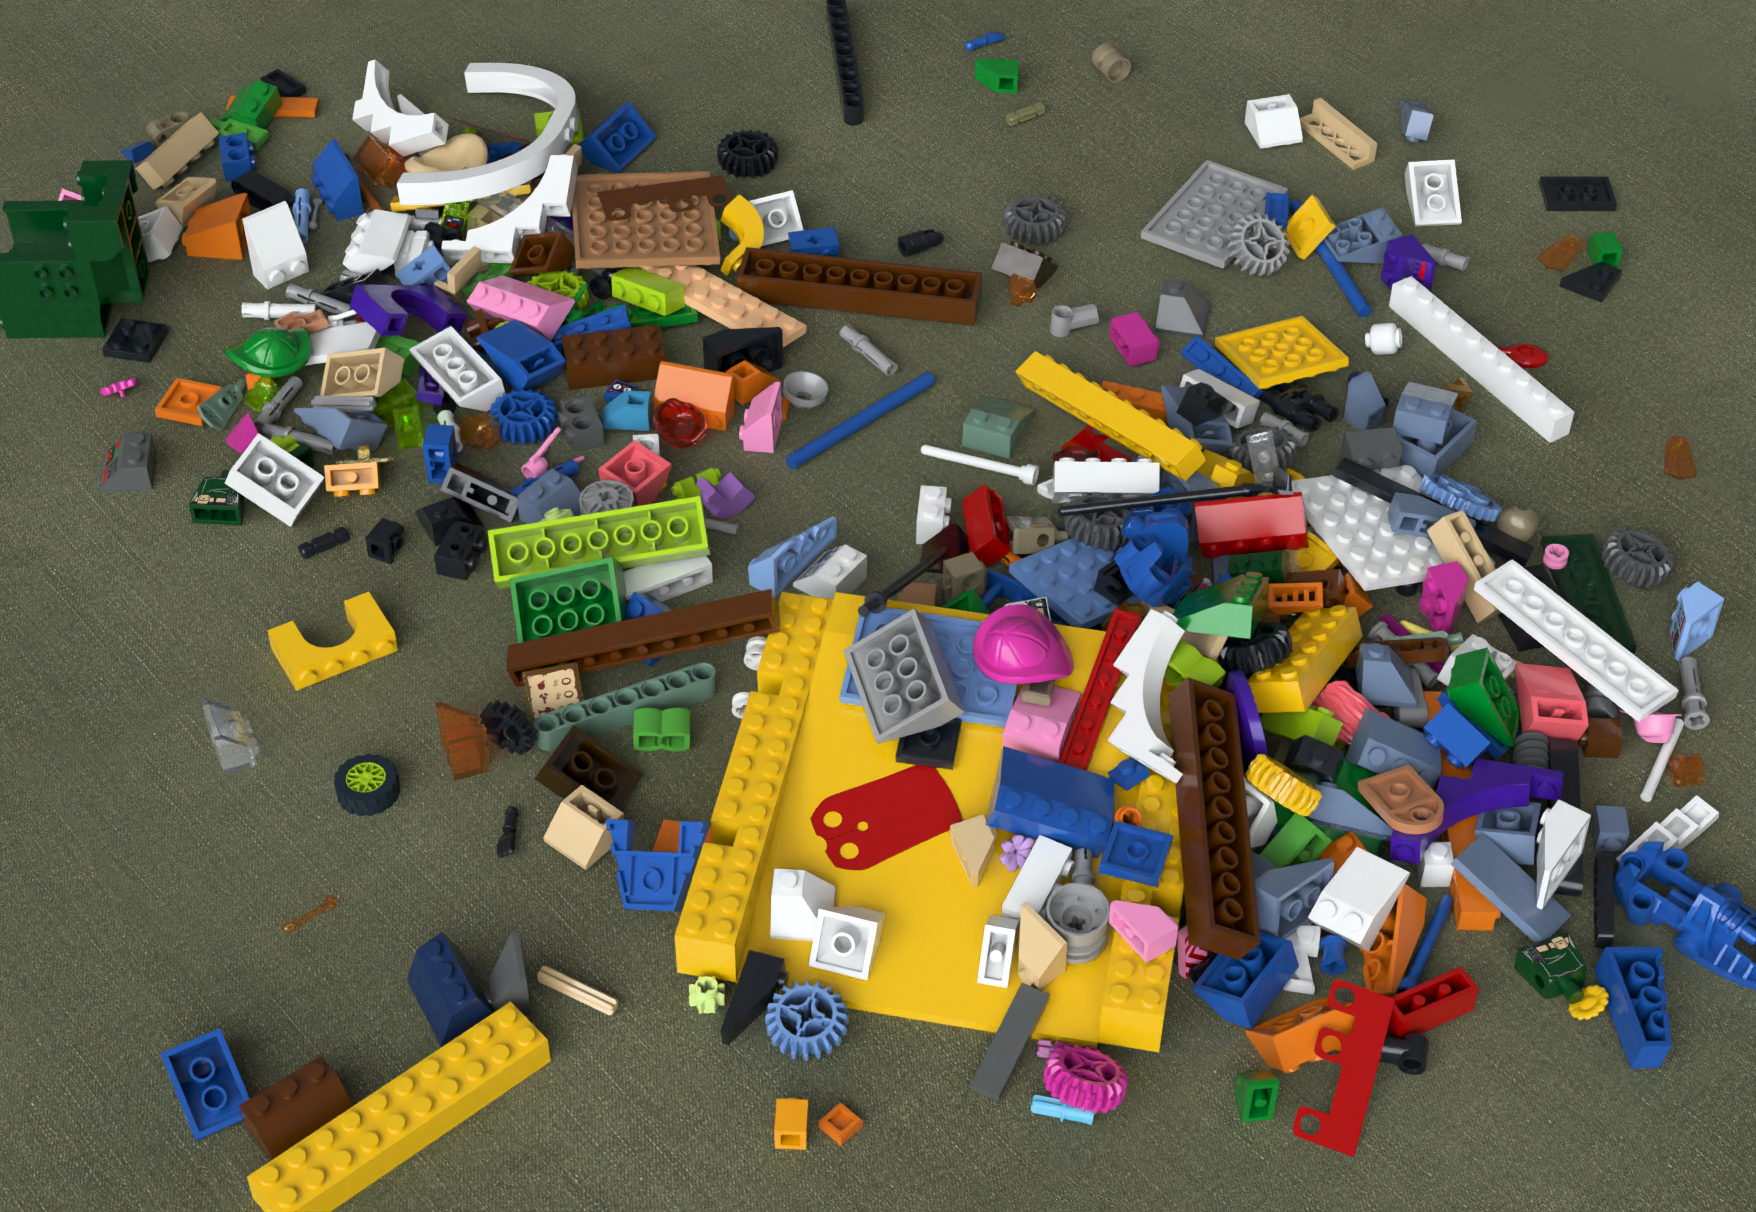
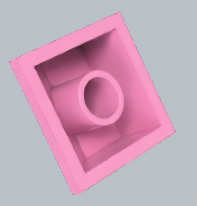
(763, 421)

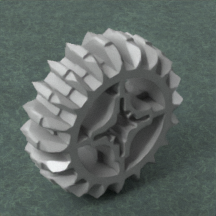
(1252, 251)

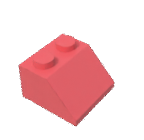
(638, 469)

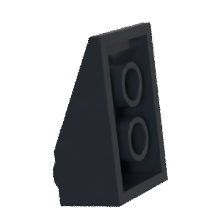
(732, 346)

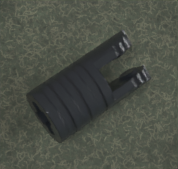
(919, 241)

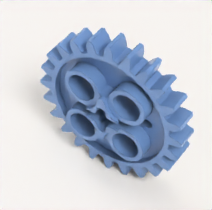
(1460, 497)

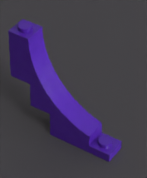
(1490, 788)

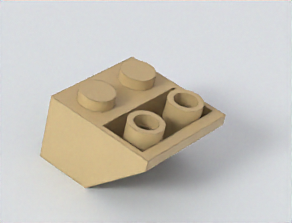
(581, 827)

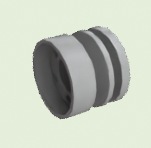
(605, 496)
(1081, 918)

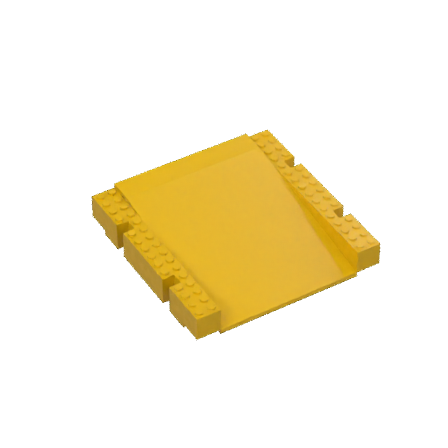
(806, 746)

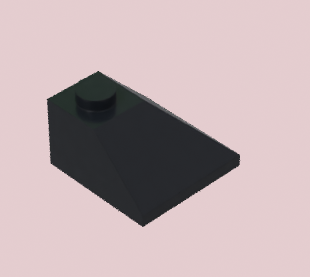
(440, 515)

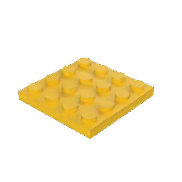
(1281, 352)

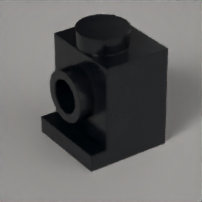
(384, 540)

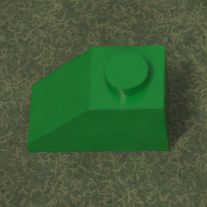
(1256, 1095)

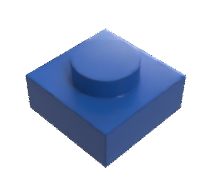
(1129, 773)

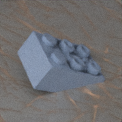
(1362, 237)
(345, 427)
(1212, 435)

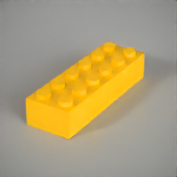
(1319, 648)

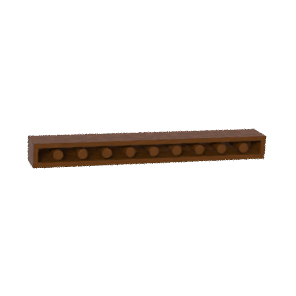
(649, 635)

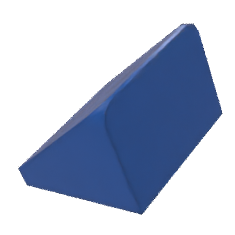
(138, 151)

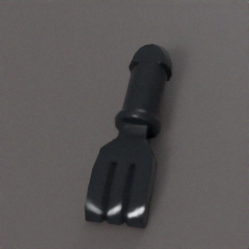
(507, 841)

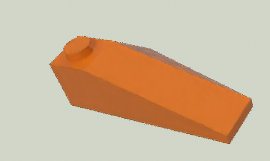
(1394, 943)

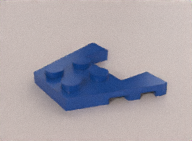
(655, 878)

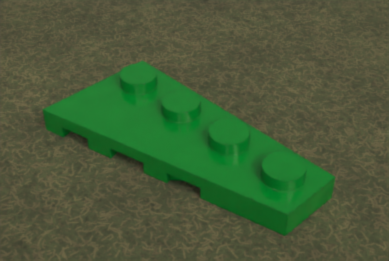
(641, 316)

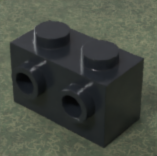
(460, 550)

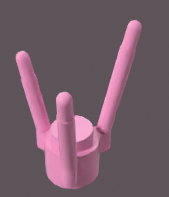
(537, 464)

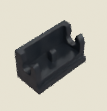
(1112, 584)

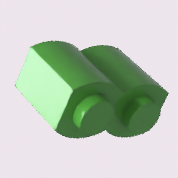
(661, 729)

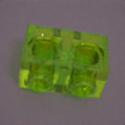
(397, 397)

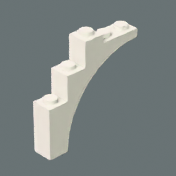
(403, 132)

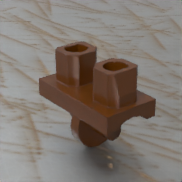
(480, 326)

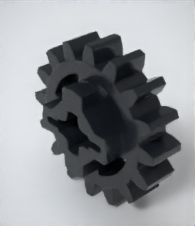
(508, 727)

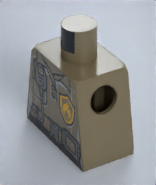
(1033, 534)

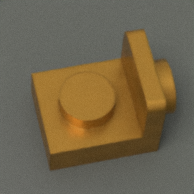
(1463, 390)

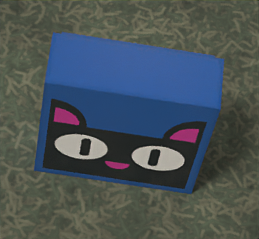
(618, 388)

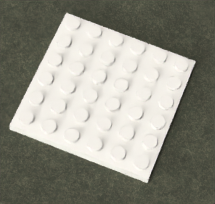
(1360, 532)

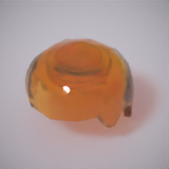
(478, 431)

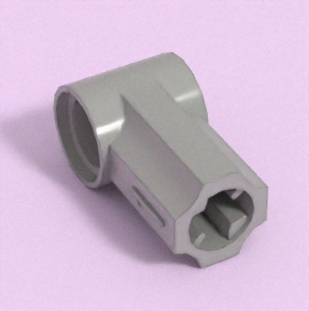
(1066, 319)

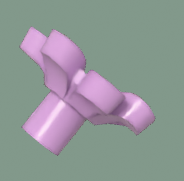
(1016, 852)

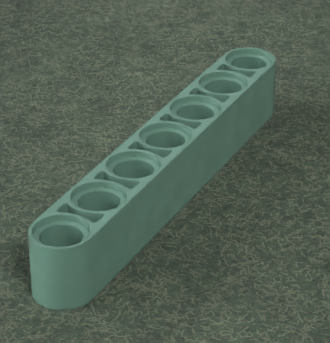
(617, 707)

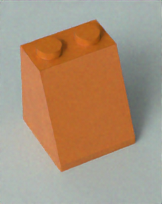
(218, 229)

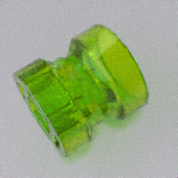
(263, 392)

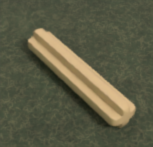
(577, 990)

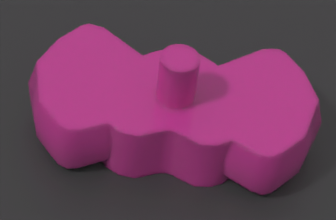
(119, 386)

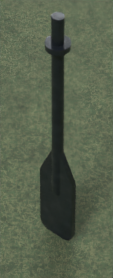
(943, 546)

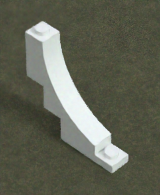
(502, 238)
(1144, 664)

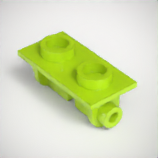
(687, 488)

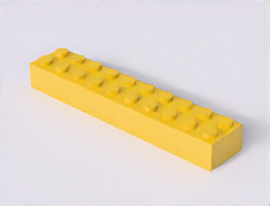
(402, 1116)

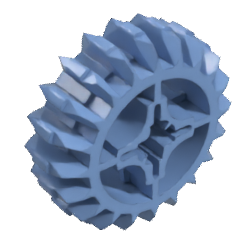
(787, 1009)

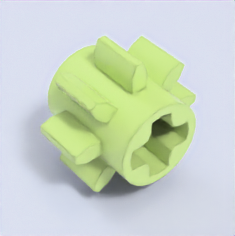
(706, 994)

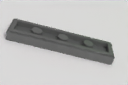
(1010, 1042)

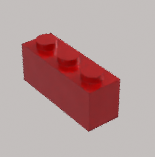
(986, 525)
(1433, 1003)

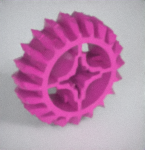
(1085, 1079)

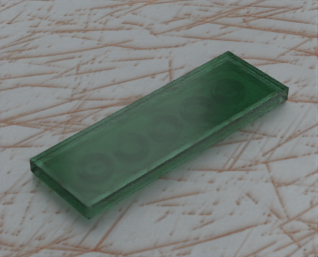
(1588, 586)

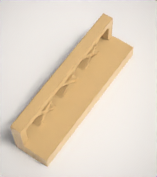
(1343, 133)

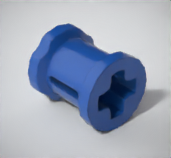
(1333, 955)

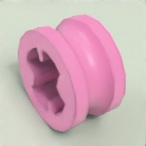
(1555, 556)

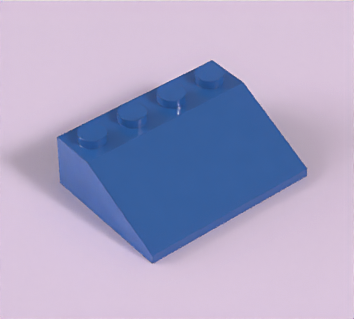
(1051, 801)

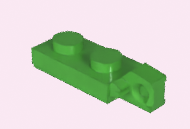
(230, 127)

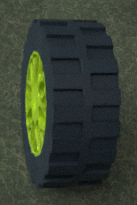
(367, 784)

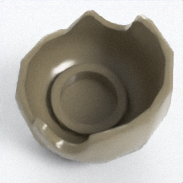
(1518, 523)

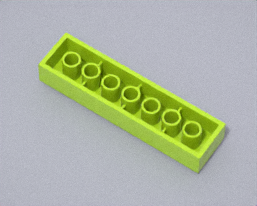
(629, 535)

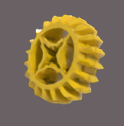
(1283, 785)

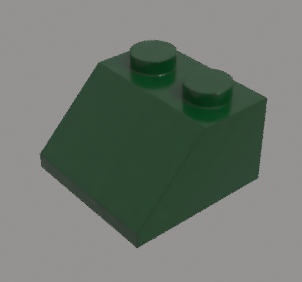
(1269, 564)

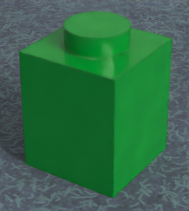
(1605, 248)

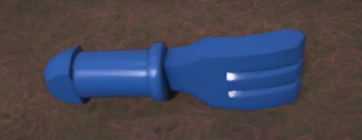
(982, 41)

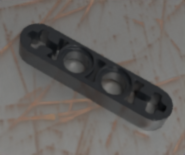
(1603, 900)

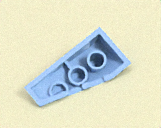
(787, 559)

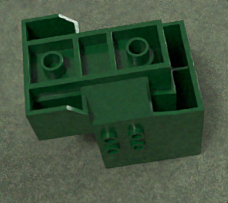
(74, 257)

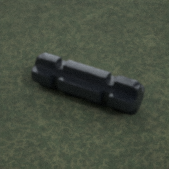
(323, 542)

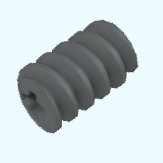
(1531, 750)

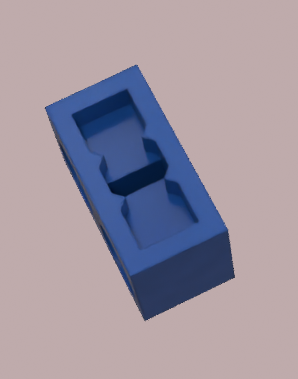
(236, 155)

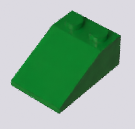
(1484, 695)

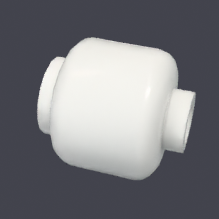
(1384, 339)

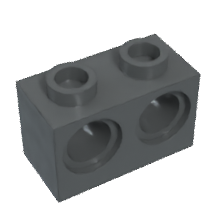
(581, 423)

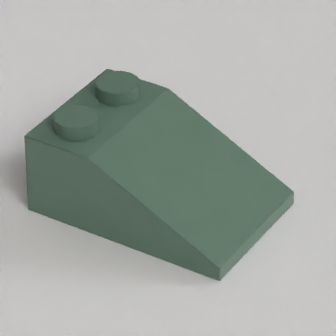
(996, 426)

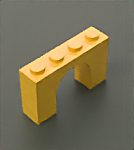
(311, 664)

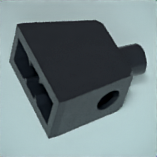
(1315, 759)

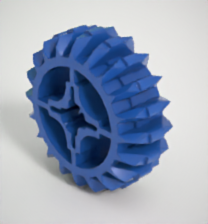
(524, 416)

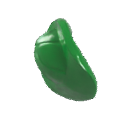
(273, 352)

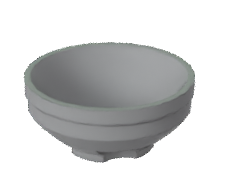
(805, 384)

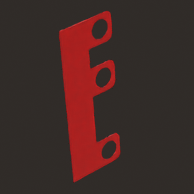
(1359, 1063)

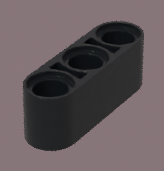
(260, 190)

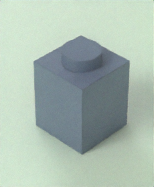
(1610, 828)

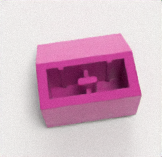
(1443, 595)

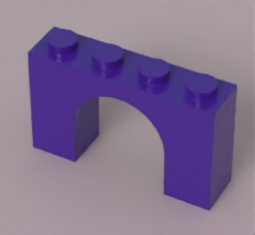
(388, 307)

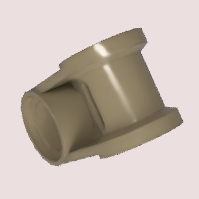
(168, 126)

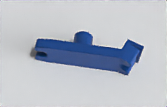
(500, 149)

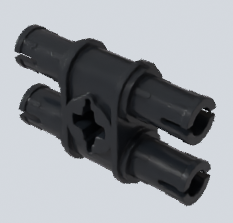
(1299, 404)

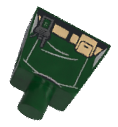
(217, 502)
(1553, 967)

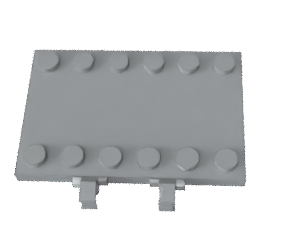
(1205, 210)

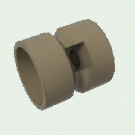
(1111, 62)

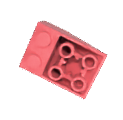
(1550, 701)

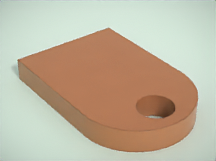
(1403, 797)

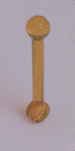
(329, 903)

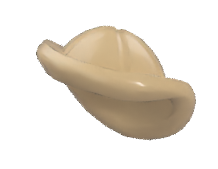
(458, 152)

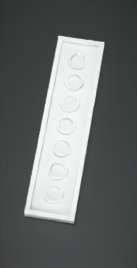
(1576, 640)

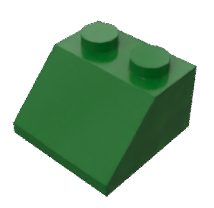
(254, 104)

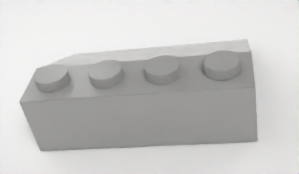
(903, 678)

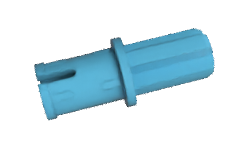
(1052, 1107)

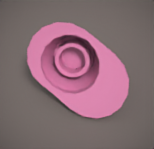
(1656, 727)

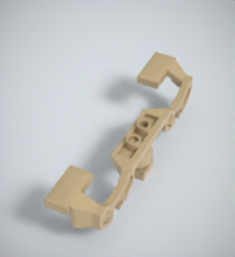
(471, 262)

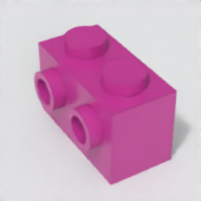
(1133, 339)

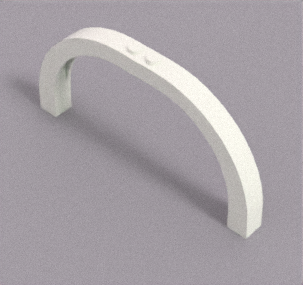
(514, 170)

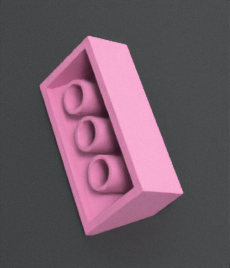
(517, 300)

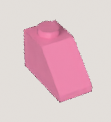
(1144, 928)

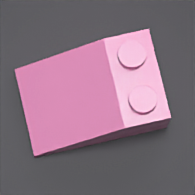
(1041, 728)

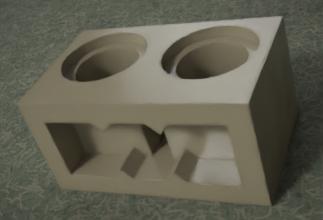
(961, 575)

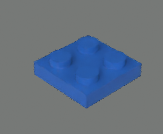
(1136, 854)

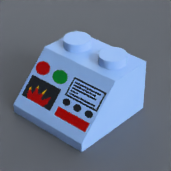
(1694, 619)

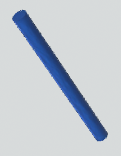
(1339, 273)
(860, 420)

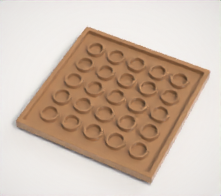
(652, 232)

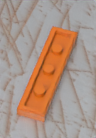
(293, 107)

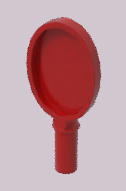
(1526, 355)

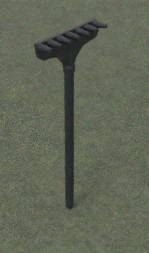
(1281, 485)

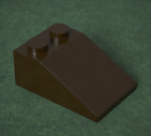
(587, 763)

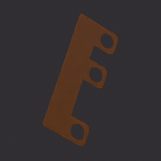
(670, 191)

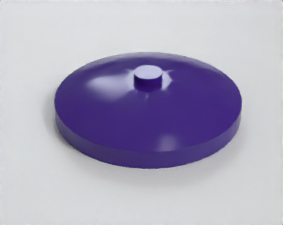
(1249, 722)

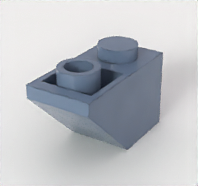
(1364, 403)

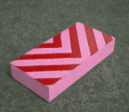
(1188, 955)

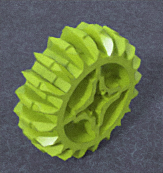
(562, 283)

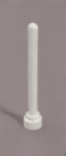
(1027, 473)

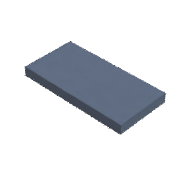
(1509, 889)

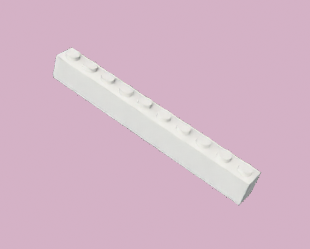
(1481, 359)

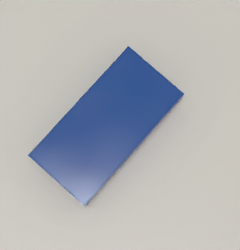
(1277, 207)

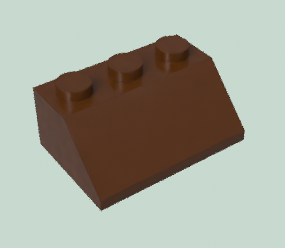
(294, 1107)

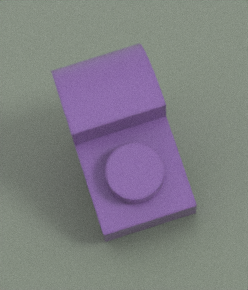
(727, 497)

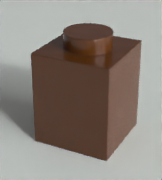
(1602, 738)

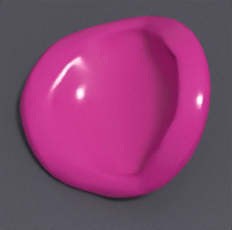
(1021, 647)

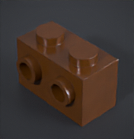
(1333, 586)

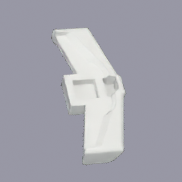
(1305, 944)

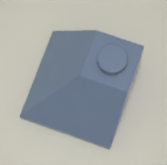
(1384, 677)

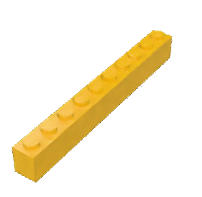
(1111, 415)

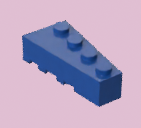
(1637, 1002)

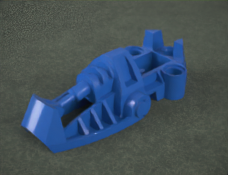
(1156, 555)
(1705, 915)

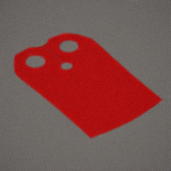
(899, 815)

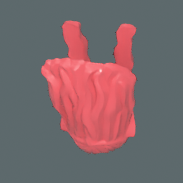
(1346, 705)

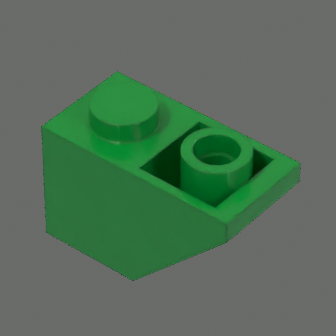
(998, 74)

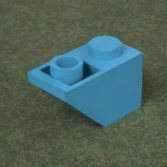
(628, 412)

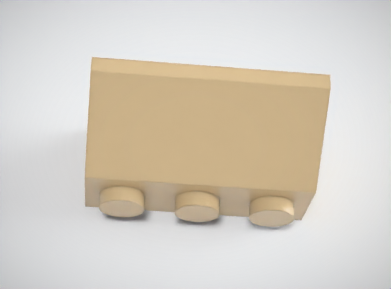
(361, 373)

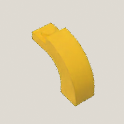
(747, 226)

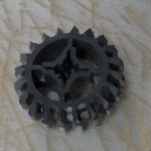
(747, 153)
(1265, 649)

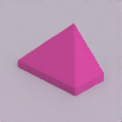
(242, 434)

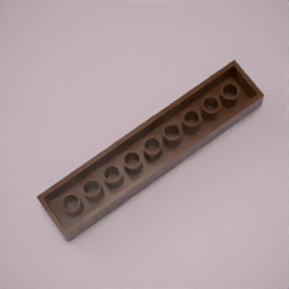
(861, 286)
(1213, 820)

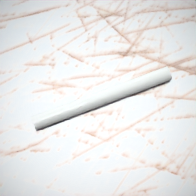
(1660, 763)

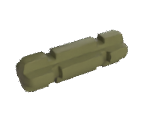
(1025, 114)

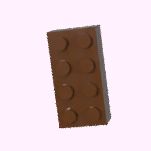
(609, 355)

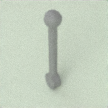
(317, 203)

